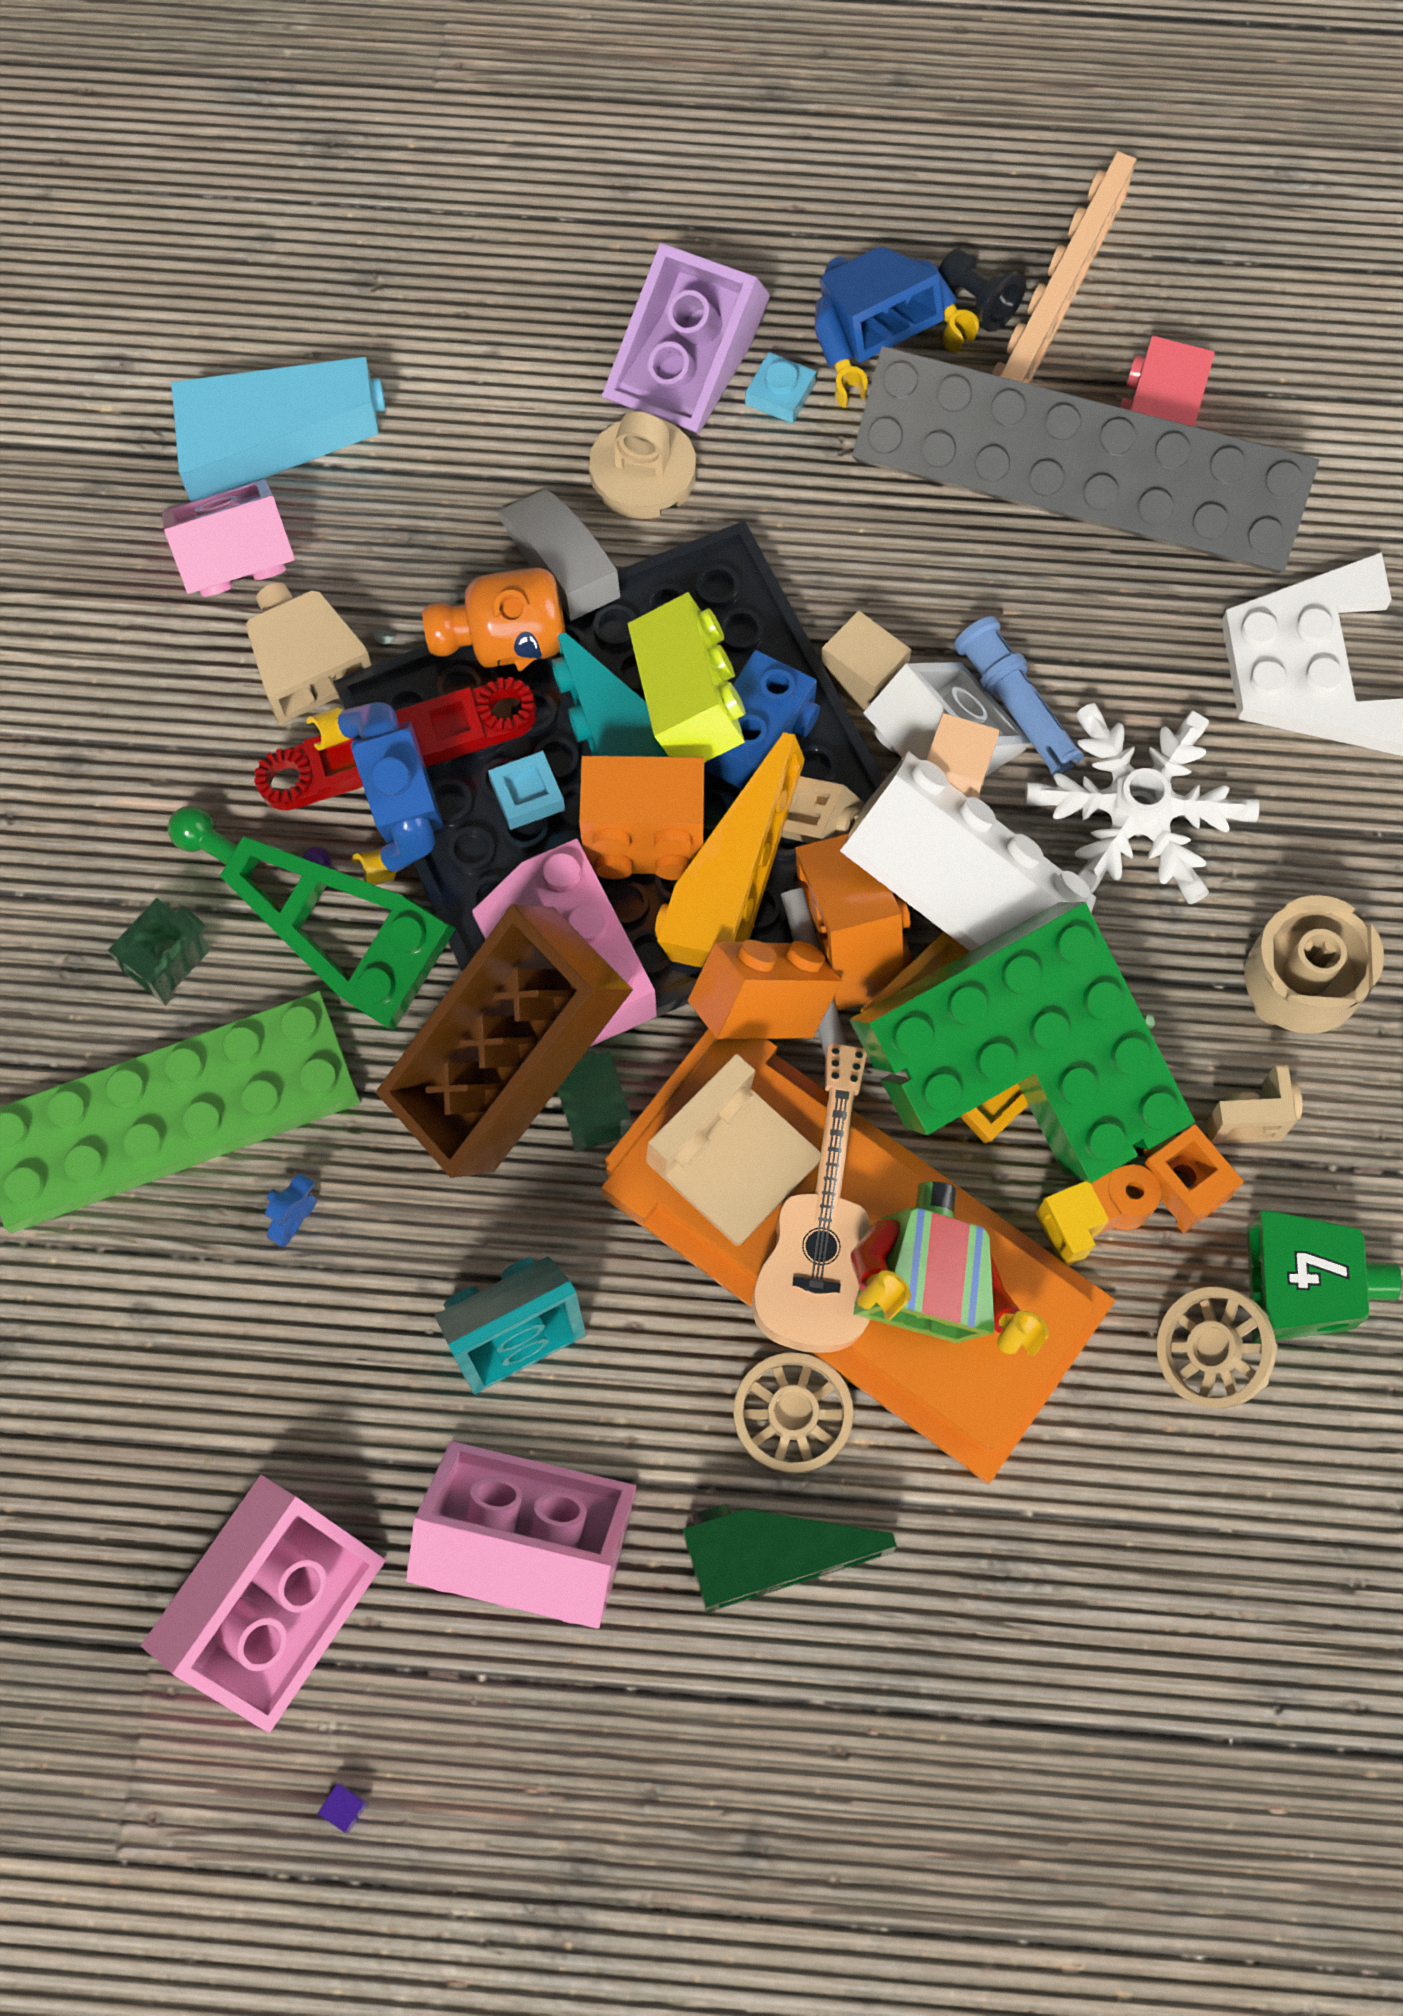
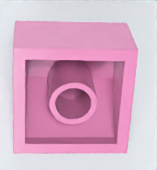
(227, 538)

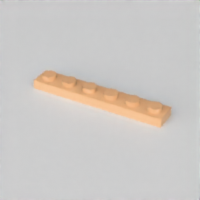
(1067, 271)

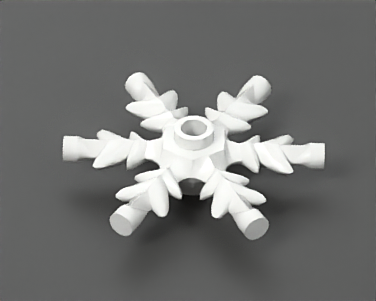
(1142, 802)

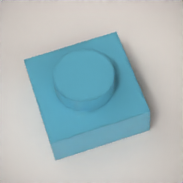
(780, 388)
(526, 790)

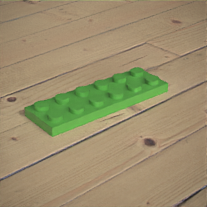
(170, 1111)

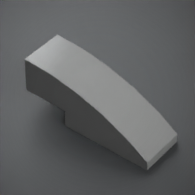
(559, 542)

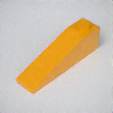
(729, 874)

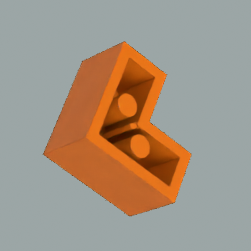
(854, 921)

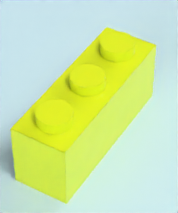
(687, 680)

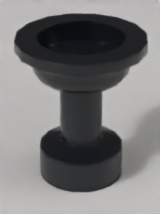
(996, 297)

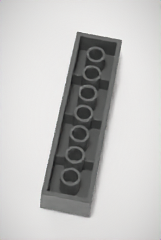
(1084, 460)

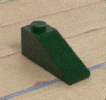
(765, 1552)

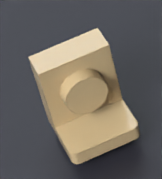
(821, 811)
(1251, 1119)

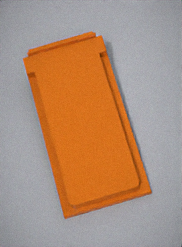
(955, 1395)

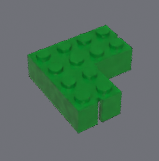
(1035, 1013)

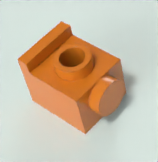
(1210, 1176)

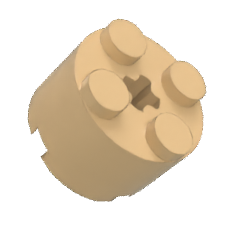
(1313, 965)

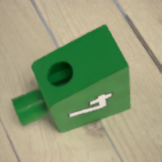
(1313, 1275)

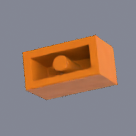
(764, 990)

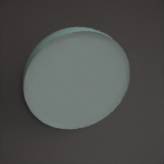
(383, 636)

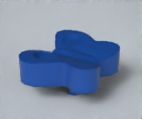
(289, 1209)

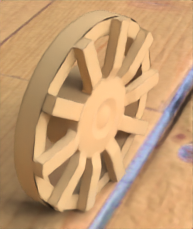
(1216, 1347)
(793, 1413)

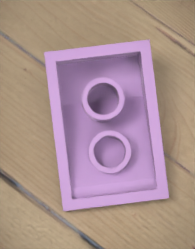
(685, 338)

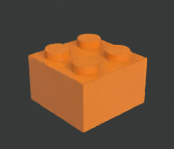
(641, 814)

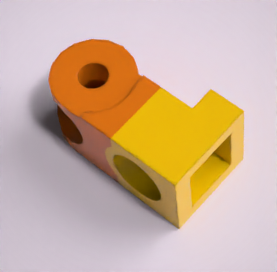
(1117, 1201)

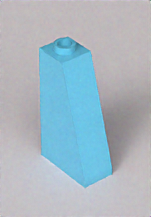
(270, 421)

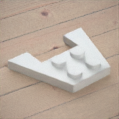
(1294, 664)

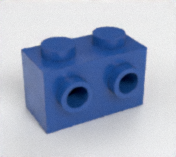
(774, 703)

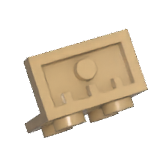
(732, 1153)

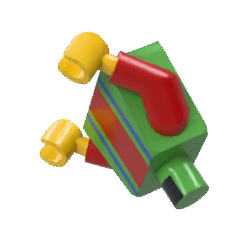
(939, 1277)

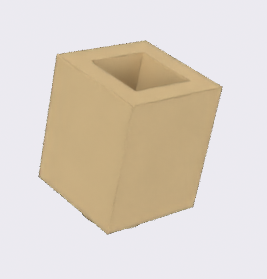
(863, 659)

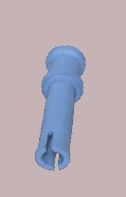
(1006, 676)

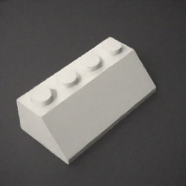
(954, 857)

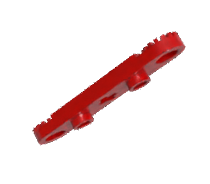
(443, 728)

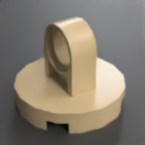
(642, 466)

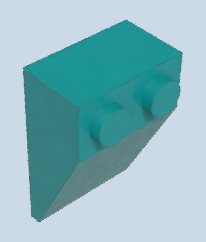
(511, 1322)

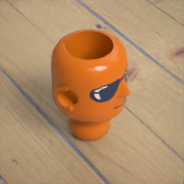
(504, 617)

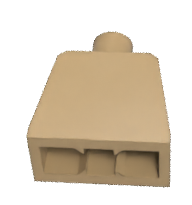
(301, 650)

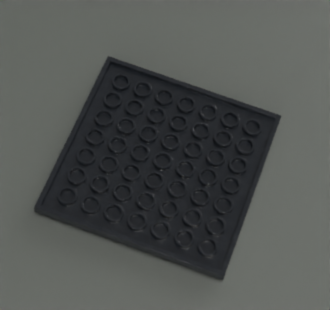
(478, 847)

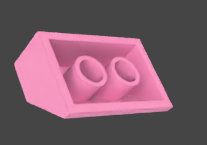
(569, 884)
(520, 1534)
(263, 1604)

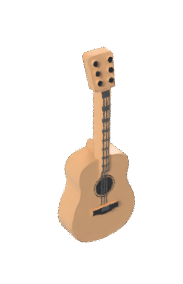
(808, 1280)

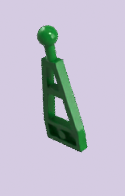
(394, 961)

